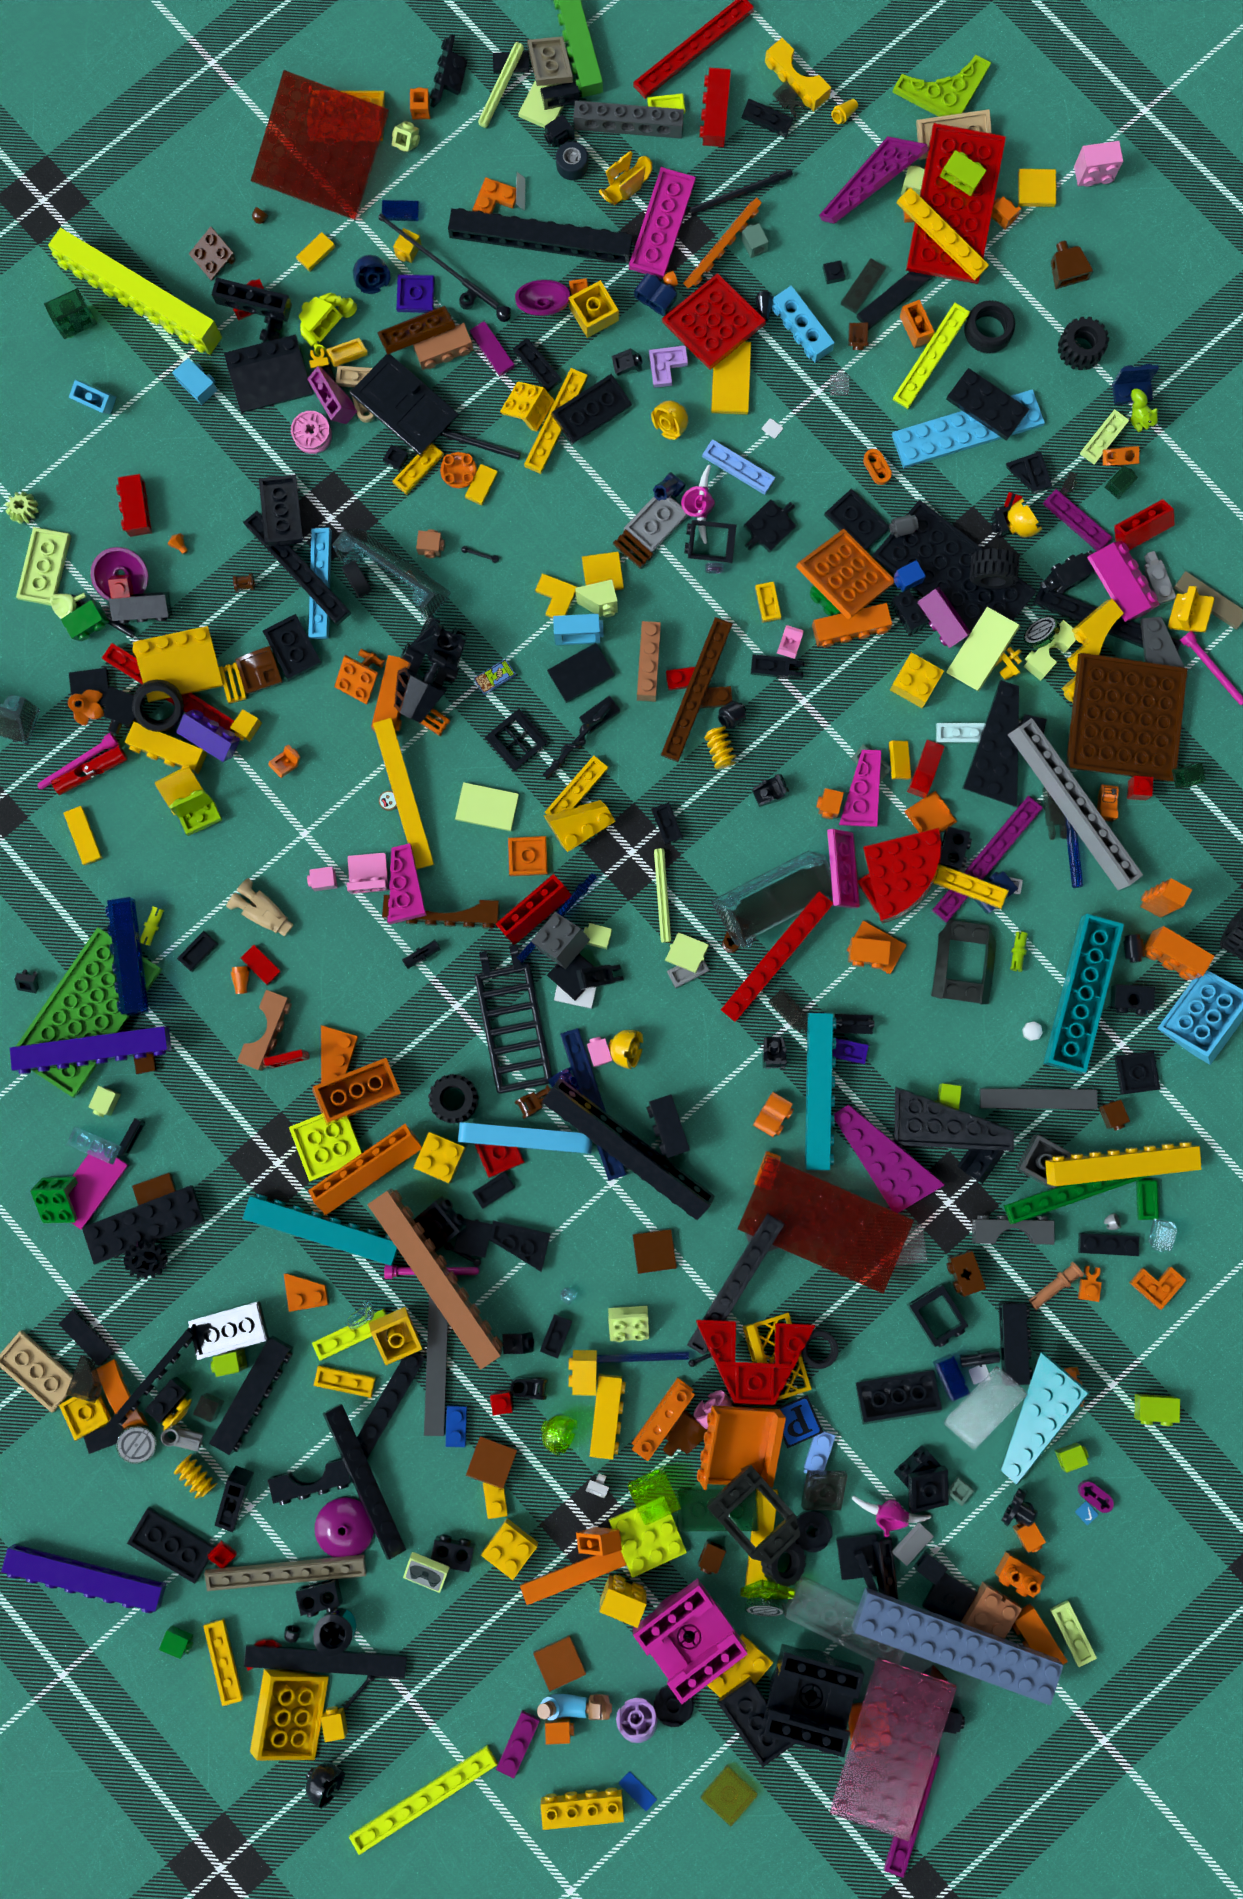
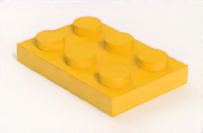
(752, 1665)

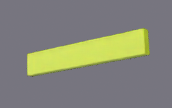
(931, 355)

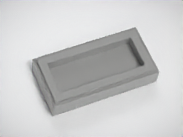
(680, 976)
(912, 1544)

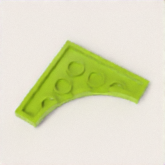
(947, 94)

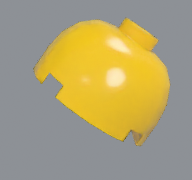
(670, 418)
(1022, 520)
(625, 1048)

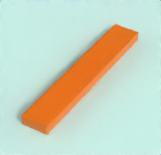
(570, 1576)

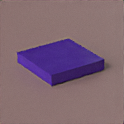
(415, 293)

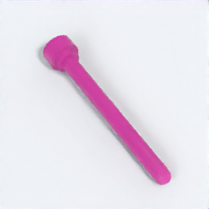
(1190, 641)
(108, 742)
(393, 1271)

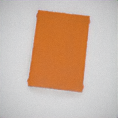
(896, 948)

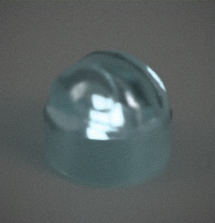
(568, 1295)

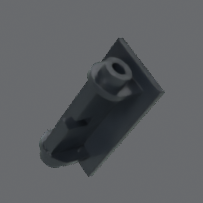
(268, 333)
(854, 1024)

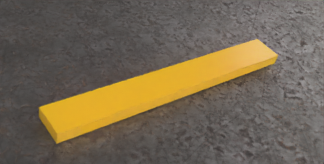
(403, 792)

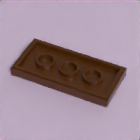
(416, 329)

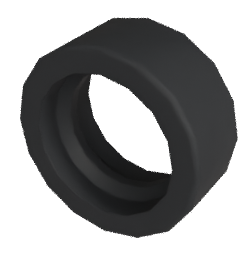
(356, 579)
(833, 1354)

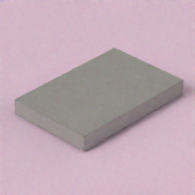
(656, 522)

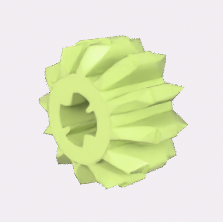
(23, 500)

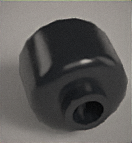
(732, 714)

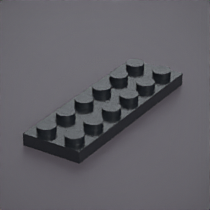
(147, 1221)

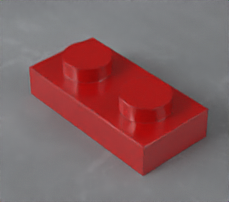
(679, 678)

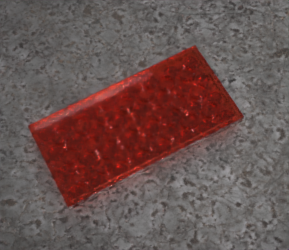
(828, 1224)

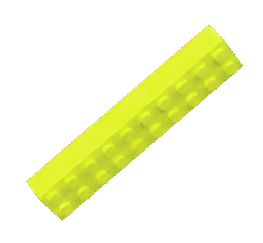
(135, 292)

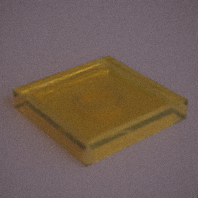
(728, 1795)

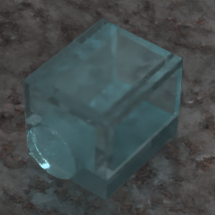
(1162, 1235)

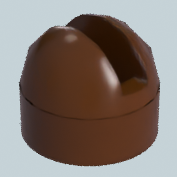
(259, 216)

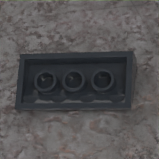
(898, 1397)

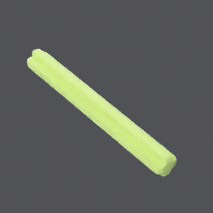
(501, 85)
(662, 895)

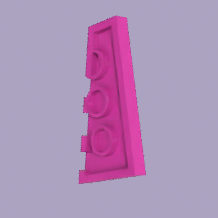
(863, 796)
(405, 890)

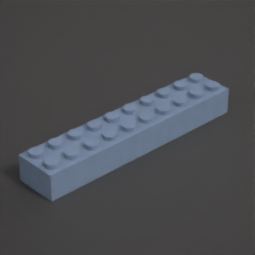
(957, 1646)

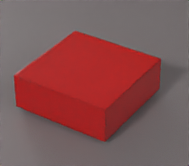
(222, 1554)

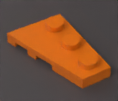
(336, 1052)

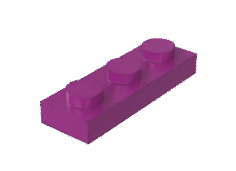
(517, 1744)

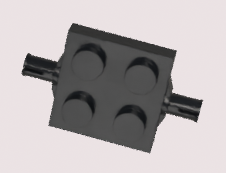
(770, 525)

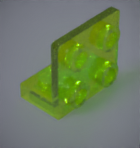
(653, 1496)

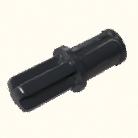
(980, 1359)

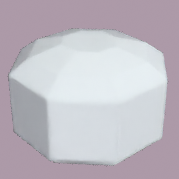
(1032, 1031)

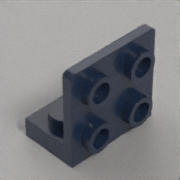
(1131, 378)

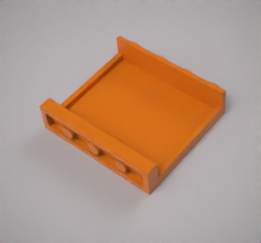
(739, 1439)

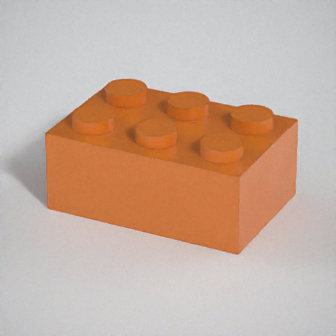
(1177, 953)

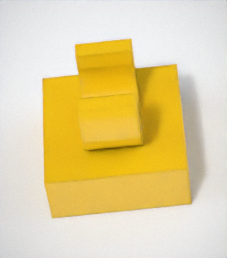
(319, 361)

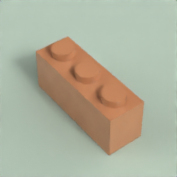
(443, 347)

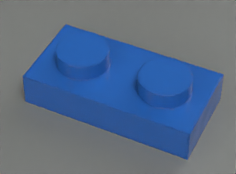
(456, 1426)

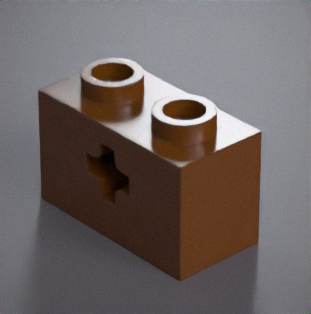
(974, 1280)

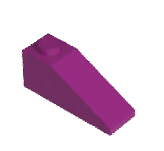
(332, 397)

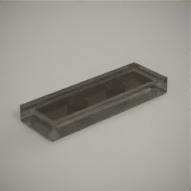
(863, 285)

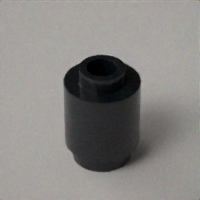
(1133, 948)

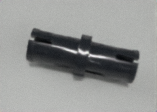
(419, 955)

